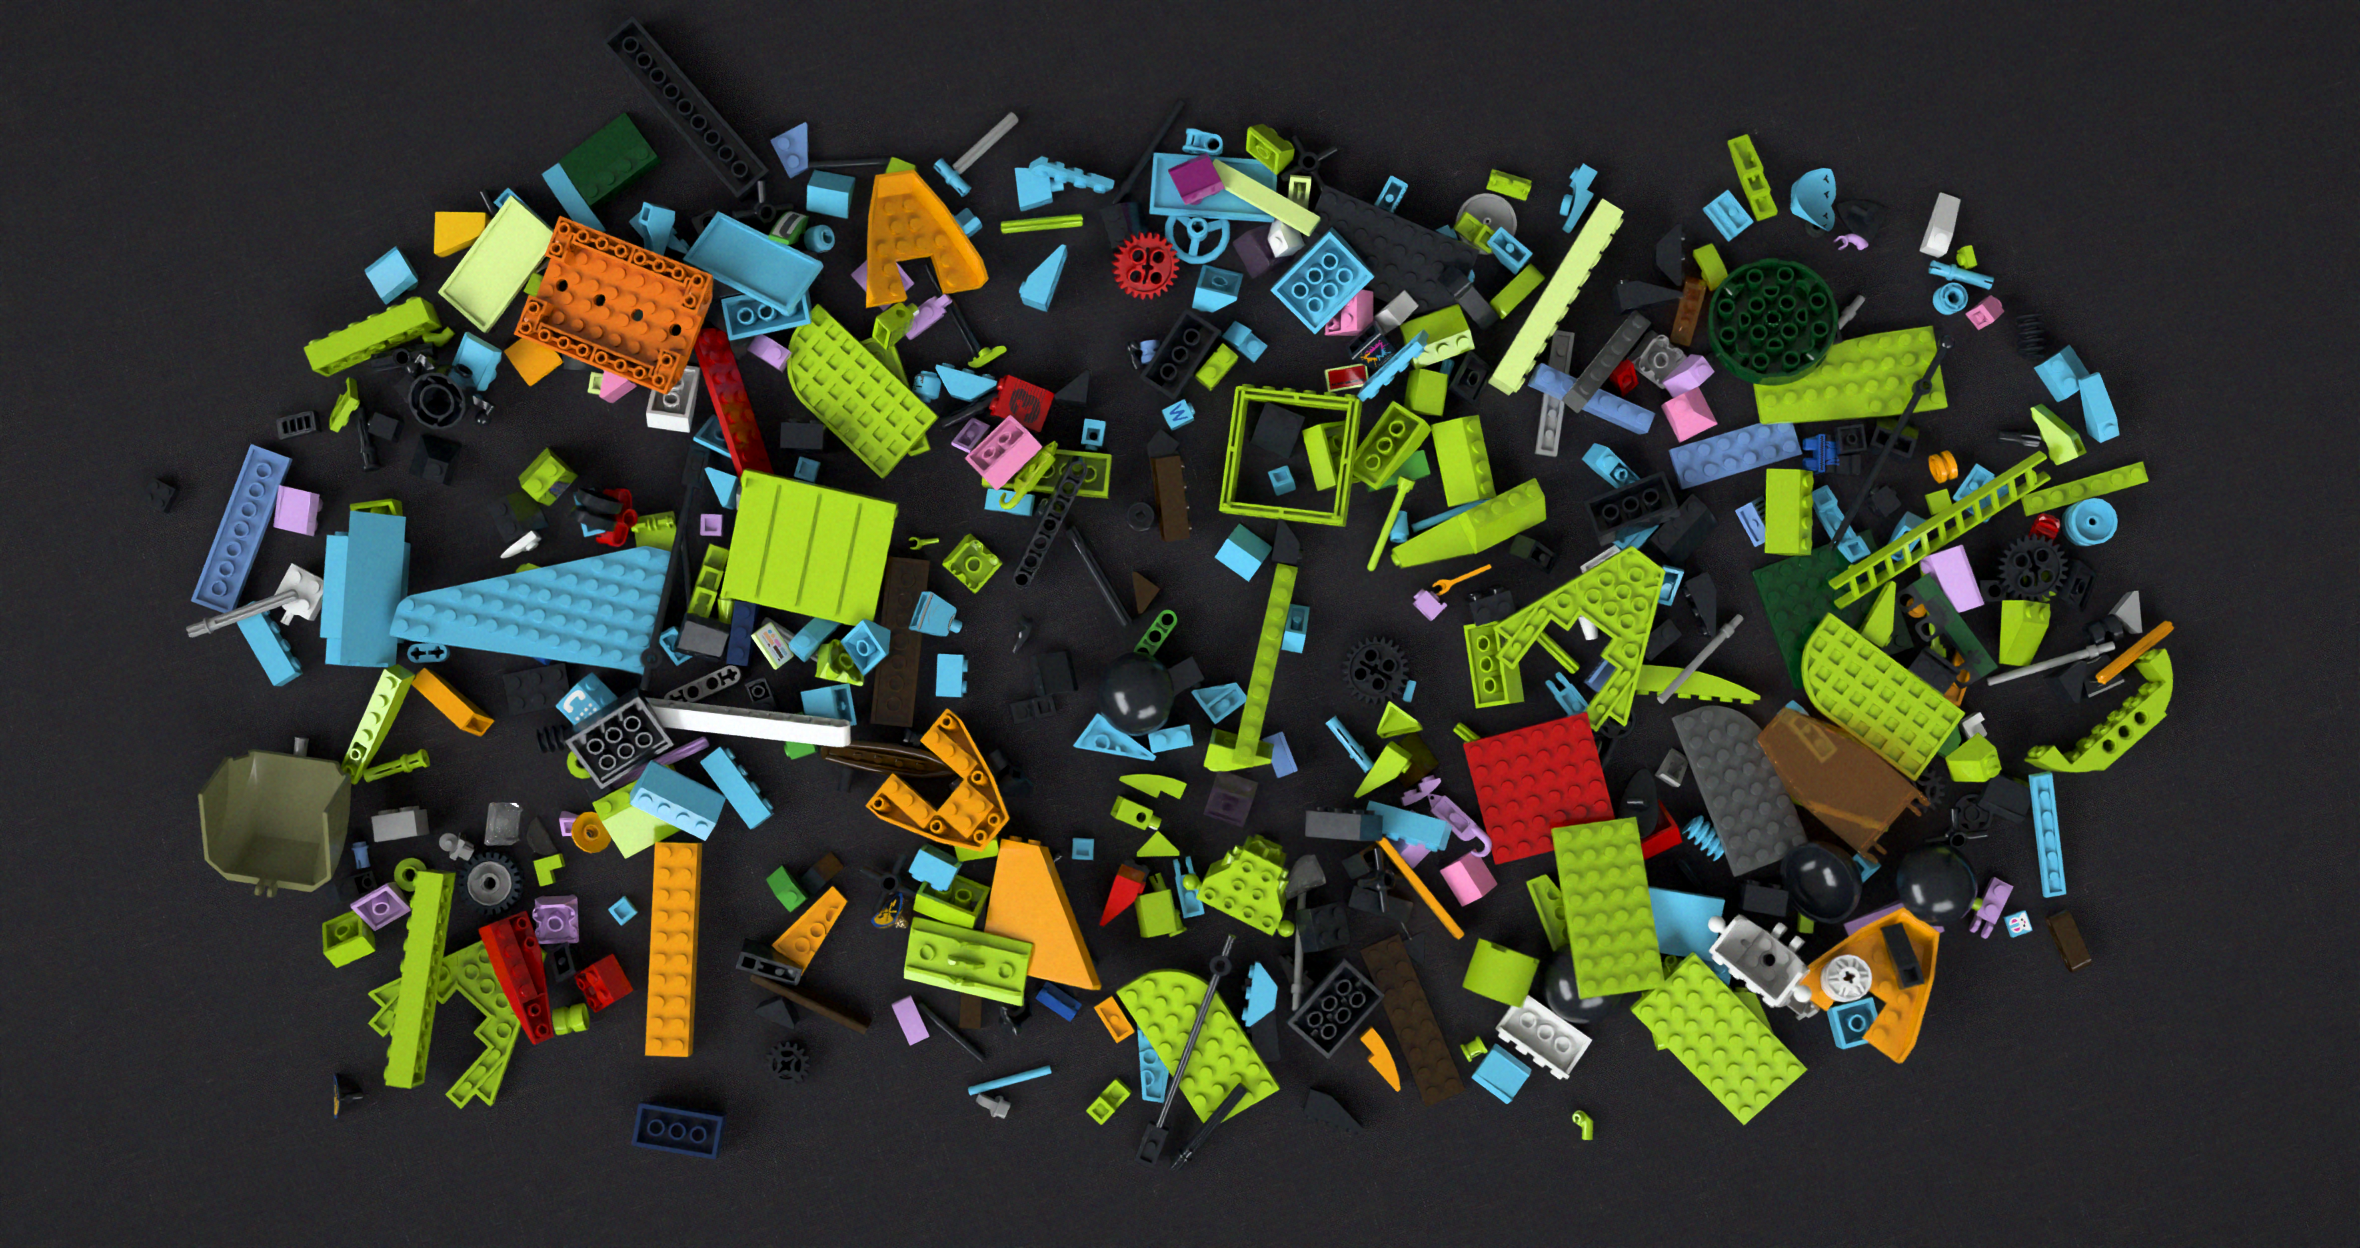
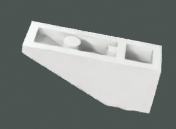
(1941, 226)

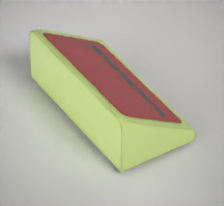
(1346, 377)

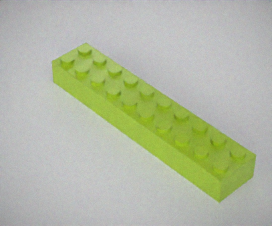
(419, 978)

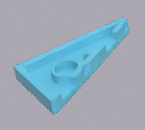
(1104, 738)

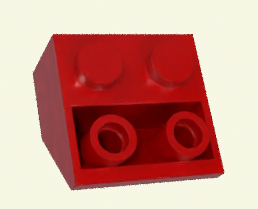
(603, 983)

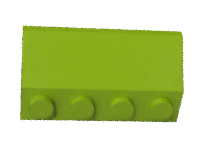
(1463, 460)
(1788, 512)
(1504, 515)
(1491, 679)

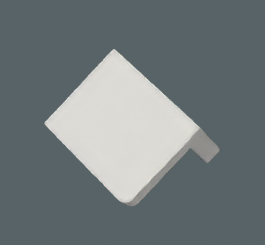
(1972, 725)

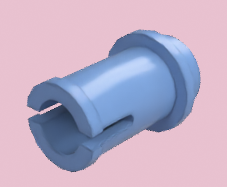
(361, 854)

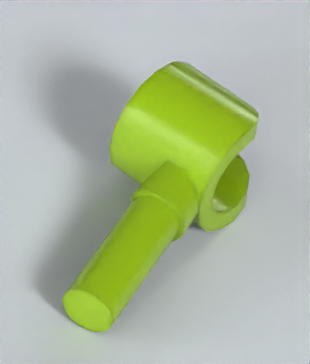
(920, 542)

